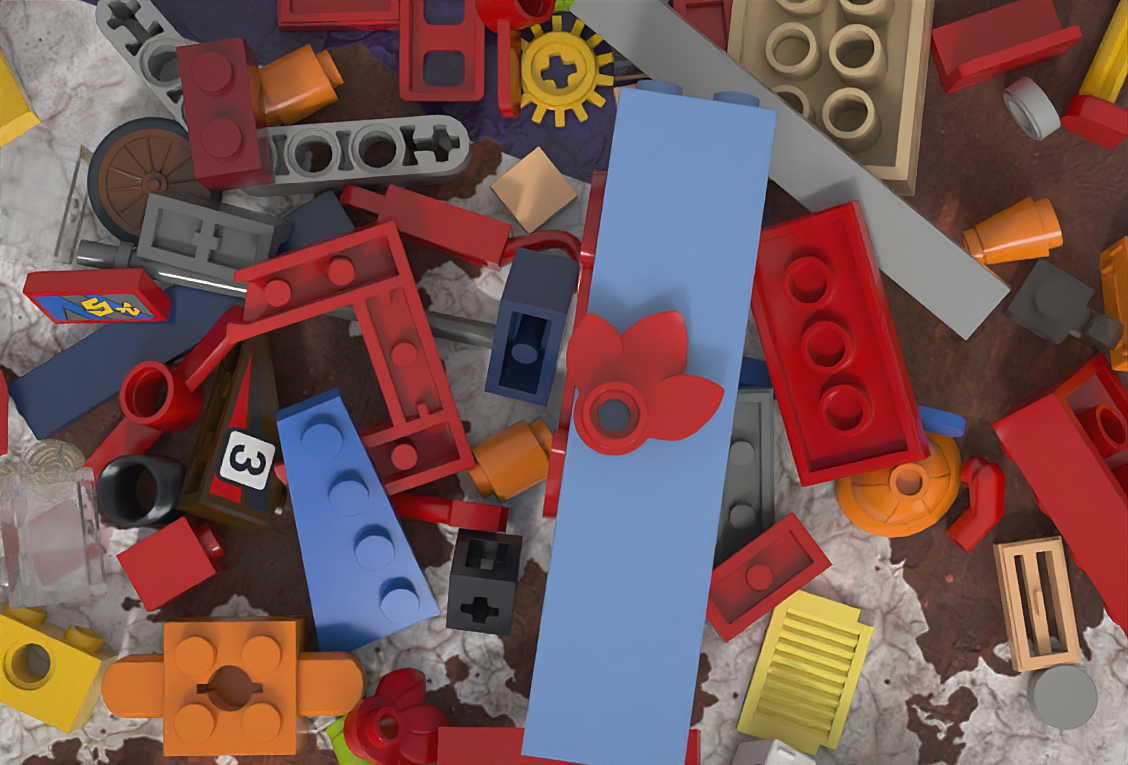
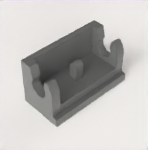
(208, 234)

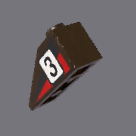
(238, 444)

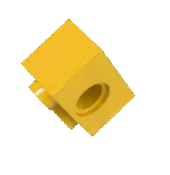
(75, 673)

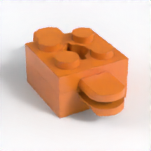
(234, 685)

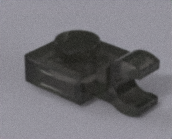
(1054, 305)

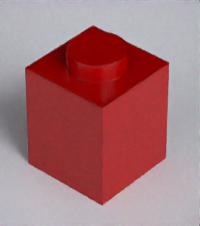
(174, 561)

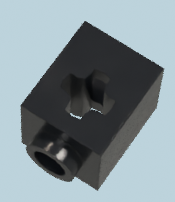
(483, 597)

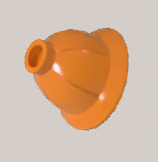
(905, 496)

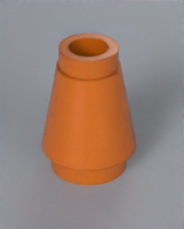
(1015, 233)

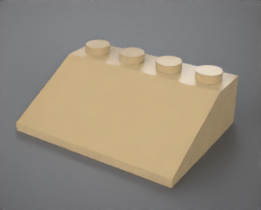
(846, 69)

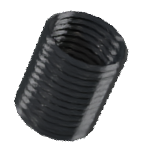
(118, 489)

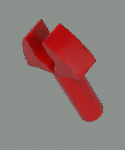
(451, 512)

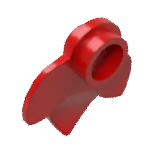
(645, 375)
(395, 722)

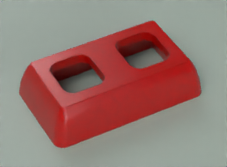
(421, 38)

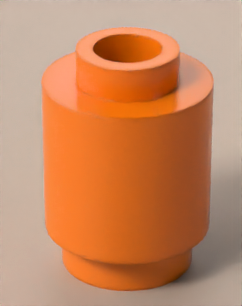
(298, 85)
(512, 460)

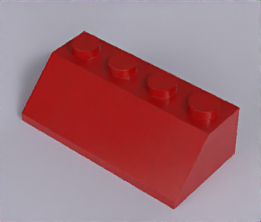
(1075, 458)

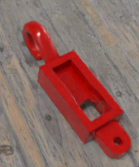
(454, 229)

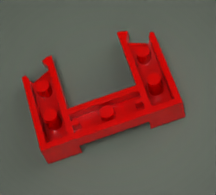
(373, 274)

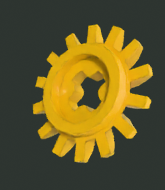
(580, 84)

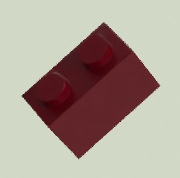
(225, 115)

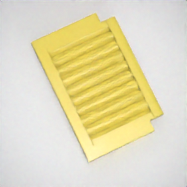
(805, 673)

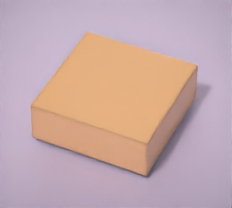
(534, 191)

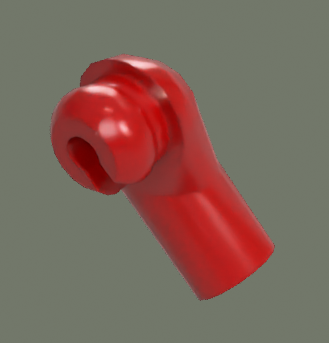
(986, 502)

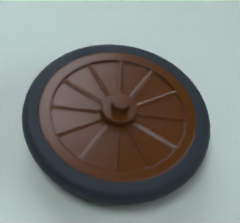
(137, 160)

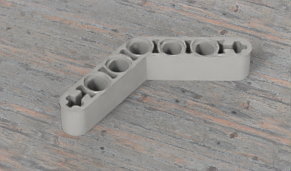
(290, 143)

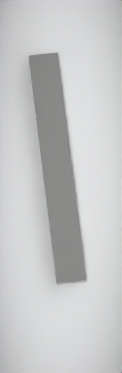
(807, 160)

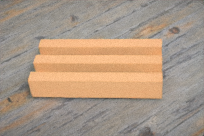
(1012, 606)

